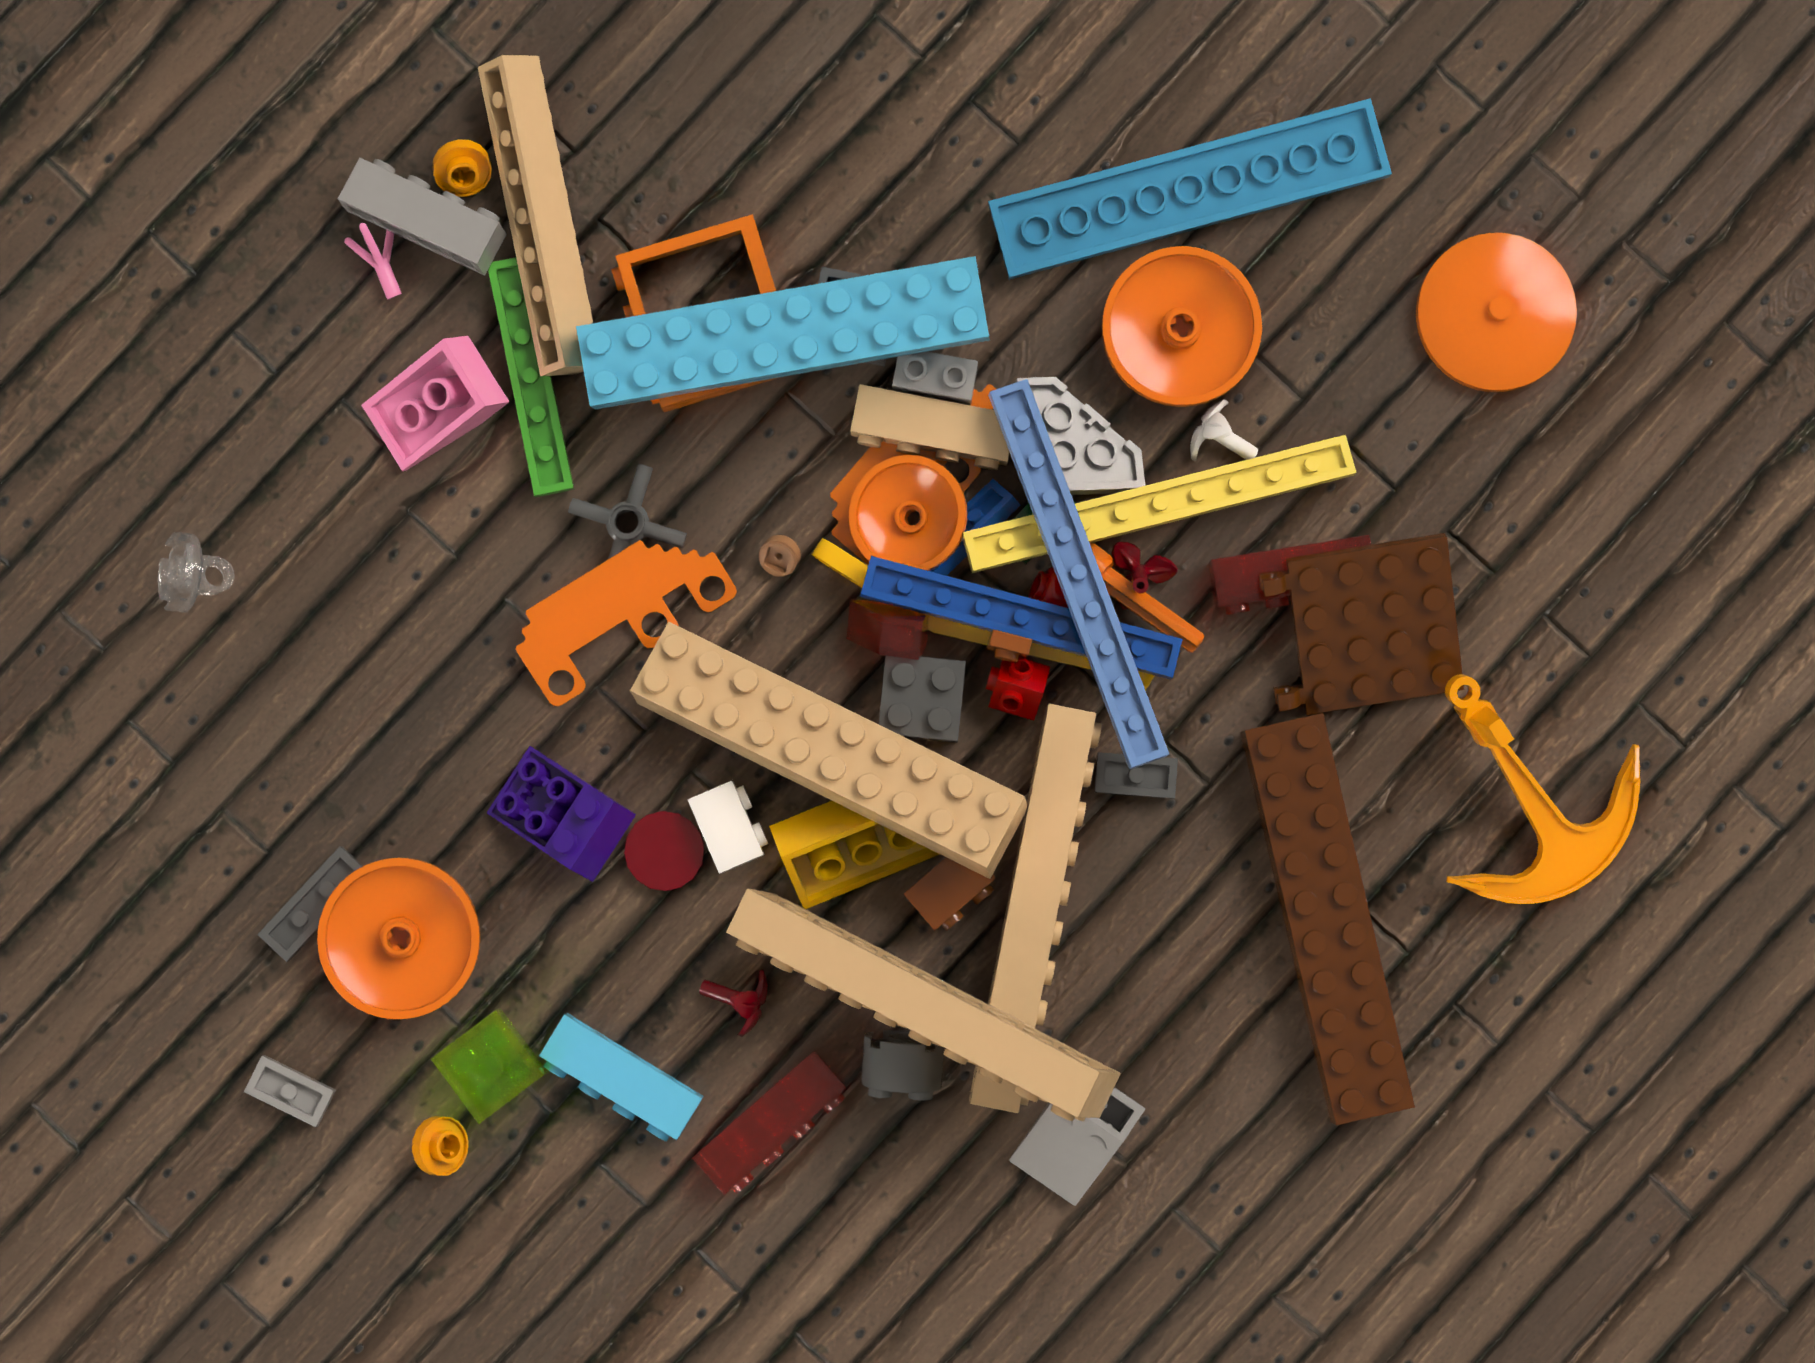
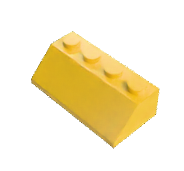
(839, 851)

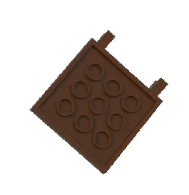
(1370, 624)

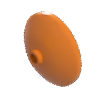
(891, 494)

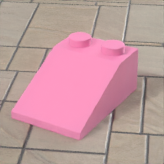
(435, 401)

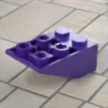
(561, 814)

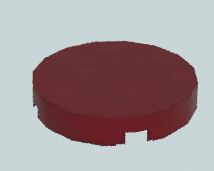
(664, 850)

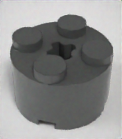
(901, 1066)

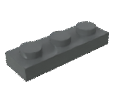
(301, 914)

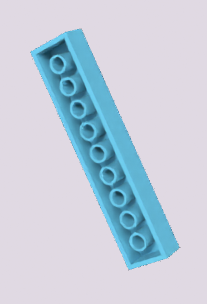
(783, 333)

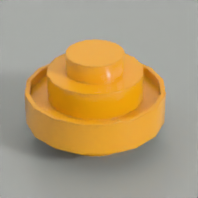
(462, 167)
(440, 1145)

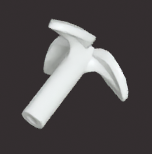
(1217, 427)

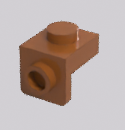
(1008, 646)

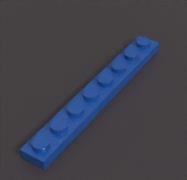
(1005, 612)

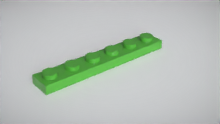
(532, 393)

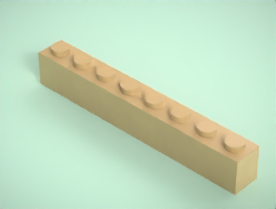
(537, 209)

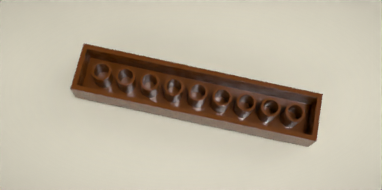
(1327, 919)

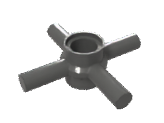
(631, 505)

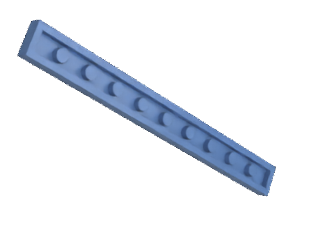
(1078, 574)

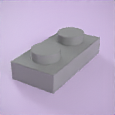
(289, 1091)

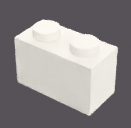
(727, 826)

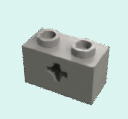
(936, 376)

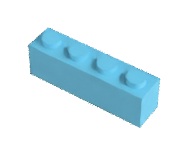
(621, 1077)

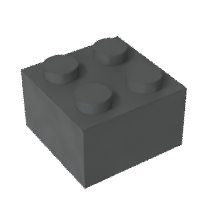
(922, 697)

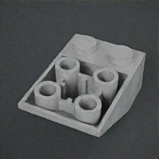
(1073, 1153)

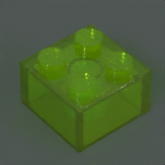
(489, 1065)

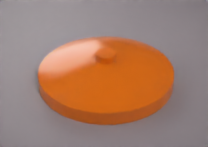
(1496, 312)
(1181, 326)
(398, 938)

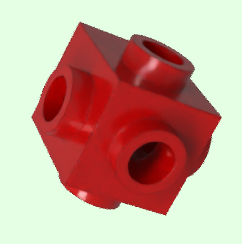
(1017, 687)

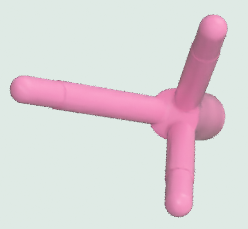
(379, 262)

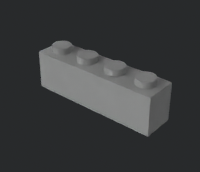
(423, 215)

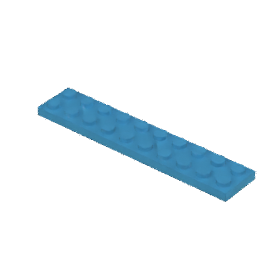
(1189, 188)

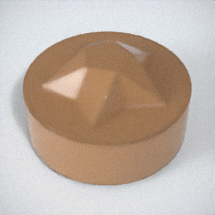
(779, 555)

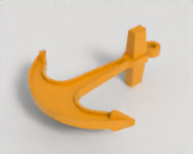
(1567, 851)

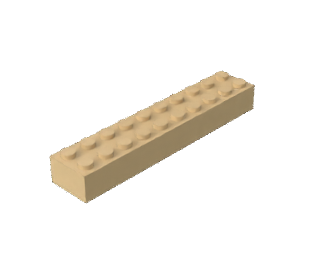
(829, 750)
(1039, 881)
(923, 1004)

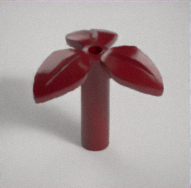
(1156, 568)
(745, 1003)

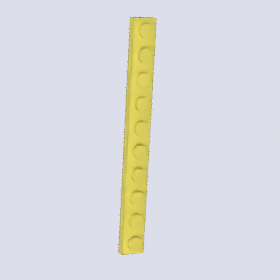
(1170, 500)

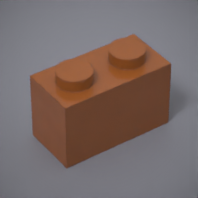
(945, 891)

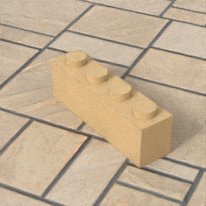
(929, 425)

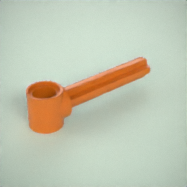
(1145, 605)

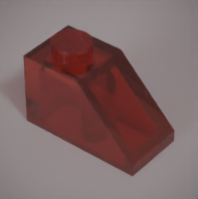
(887, 629)

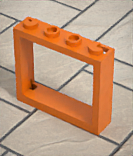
(626, 281)

